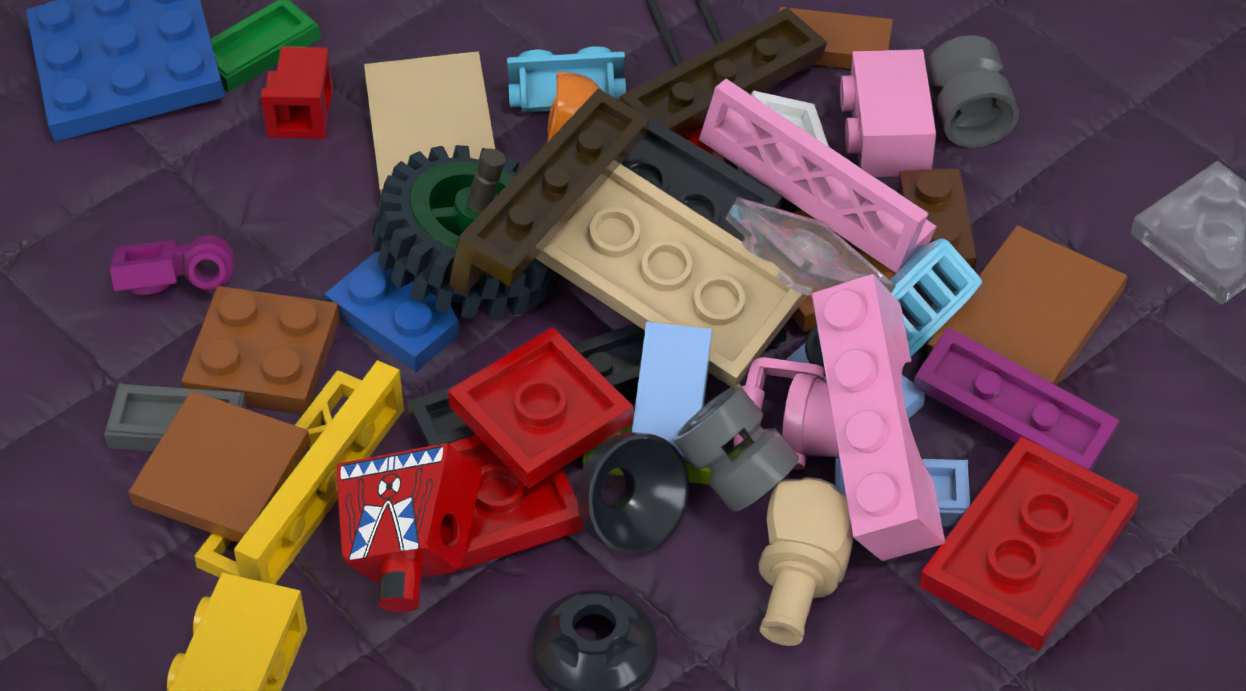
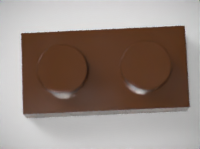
(943, 197)

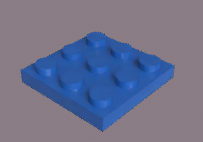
(120, 61)

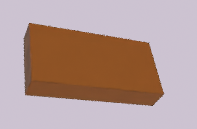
(846, 34)

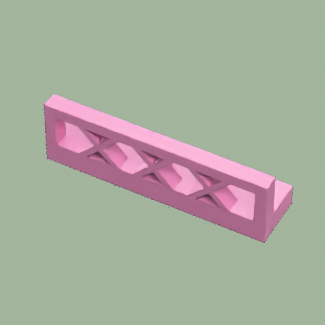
(814, 177)

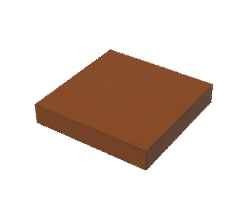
(218, 466)

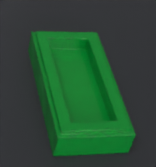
(257, 41)

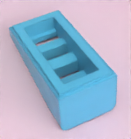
(943, 278)

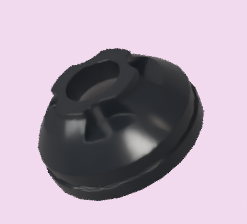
(652, 496)
(611, 664)

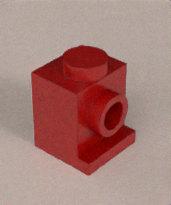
(298, 94)

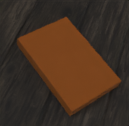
(1037, 304)

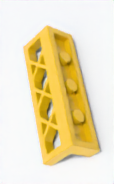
(312, 486)

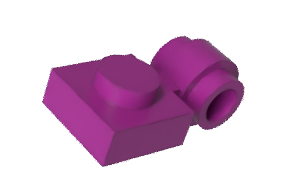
(155, 265)

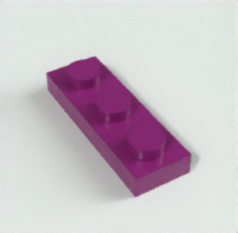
(1013, 400)

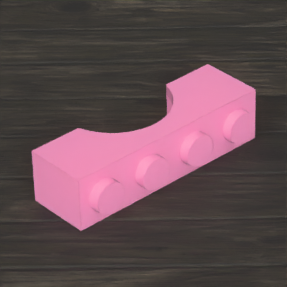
(883, 474)

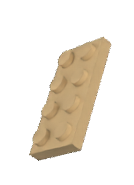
(673, 268)

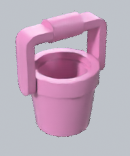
(808, 411)

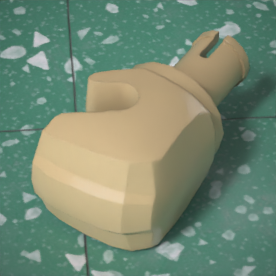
(806, 555)

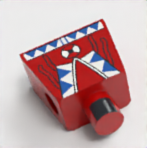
(406, 518)

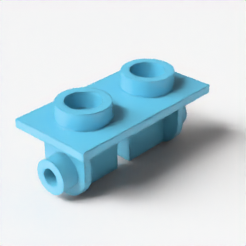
(534, 75)

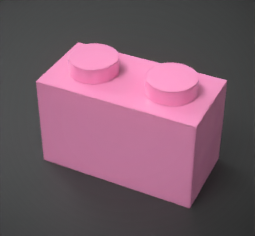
(890, 112)

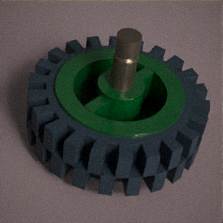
(425, 213)

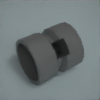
(972, 91)
(750, 466)

